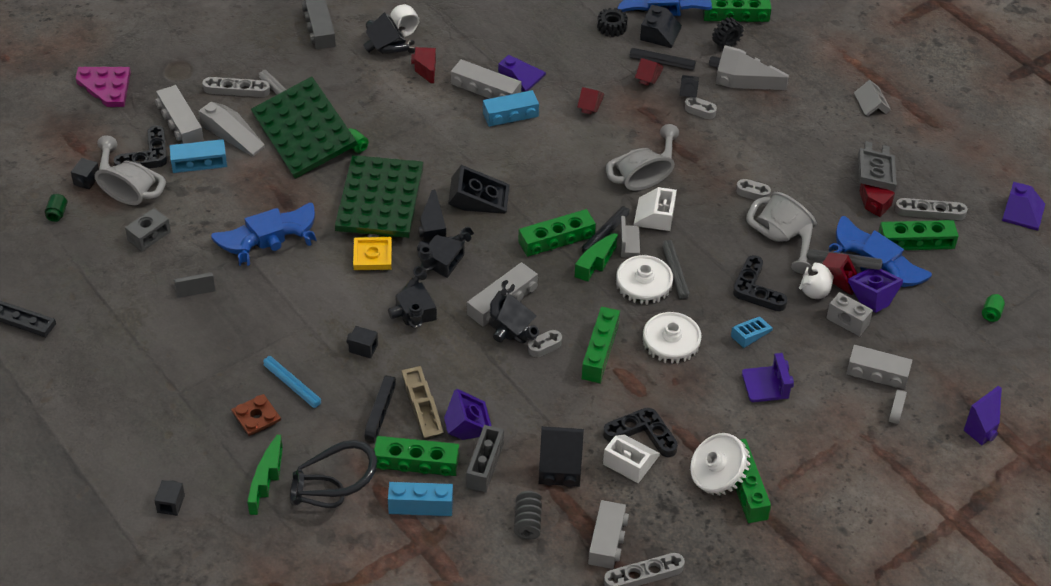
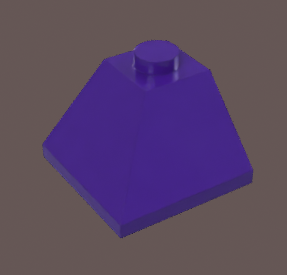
(520, 71)
(1024, 207)
(875, 288)
(466, 416)
(985, 417)

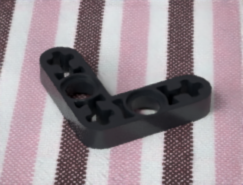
(150, 156)
(752, 289)
(644, 424)

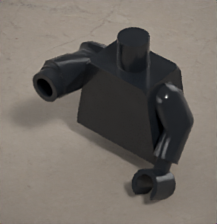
(386, 36)
(443, 252)
(414, 302)
(511, 317)

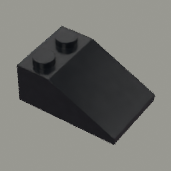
(478, 192)
(560, 456)

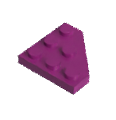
(105, 83)

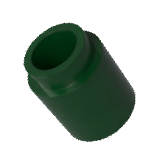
(55, 207)

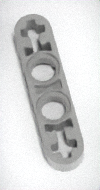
(261, 87)
(904, 208)
(643, 569)

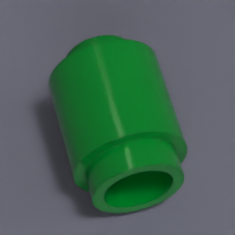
(361, 140)
(993, 308)

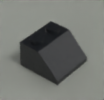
(660, 27)

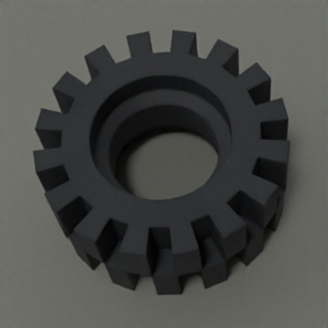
(605, 21)
(727, 33)

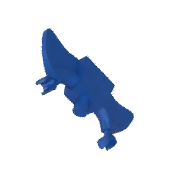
(673, 6)
(267, 230)
(854, 240)

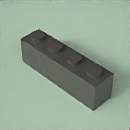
(319, 23)

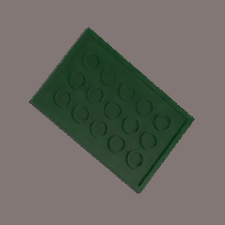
(304, 127)
(379, 196)

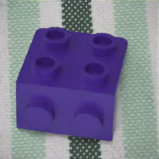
(769, 382)

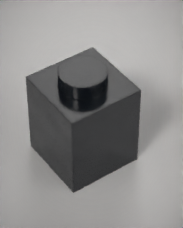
(689, 86)
(84, 173)
(362, 342)
(169, 497)

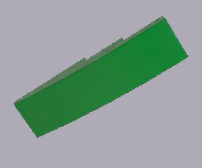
(266, 471)

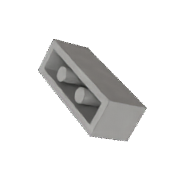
(879, 367)
(608, 534)

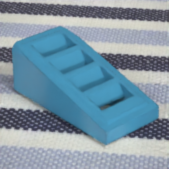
(746, 339)

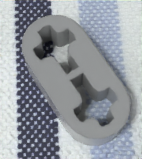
(700, 108)
(753, 189)
(544, 343)
(897, 406)

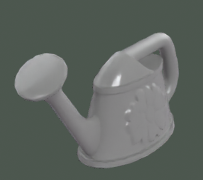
(642, 166)
(128, 180)
(782, 220)

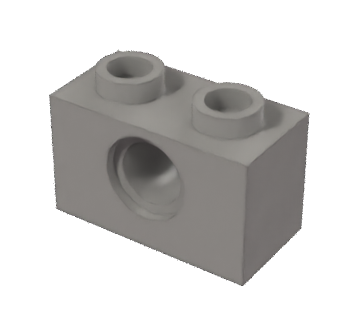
(849, 314)

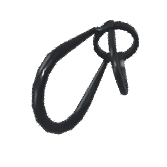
(299, 477)

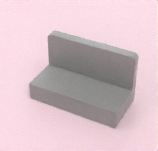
(871, 98)
(629, 240)

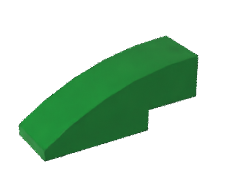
(596, 257)

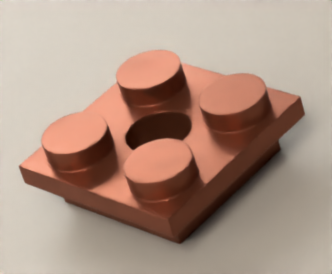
(258, 406)

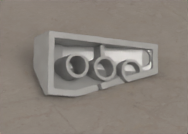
(744, 72)
(231, 127)

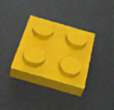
(372, 253)

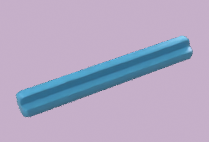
(292, 382)

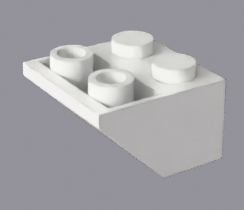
(656, 209)
(629, 457)

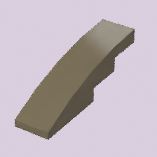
(422, 402)

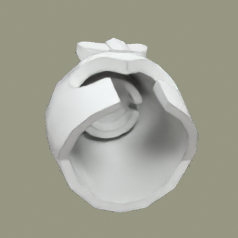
(405, 17)
(818, 285)

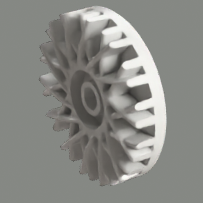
(644, 278)
(671, 336)
(719, 463)

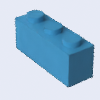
(510, 108)
(198, 156)
(420, 499)

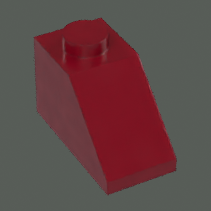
(425, 62)
(648, 71)
(590, 100)
(876, 199)
(842, 269)

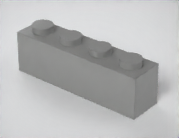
(483, 81)
(179, 115)
(521, 276)

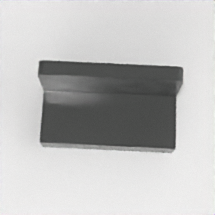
(194, 285)

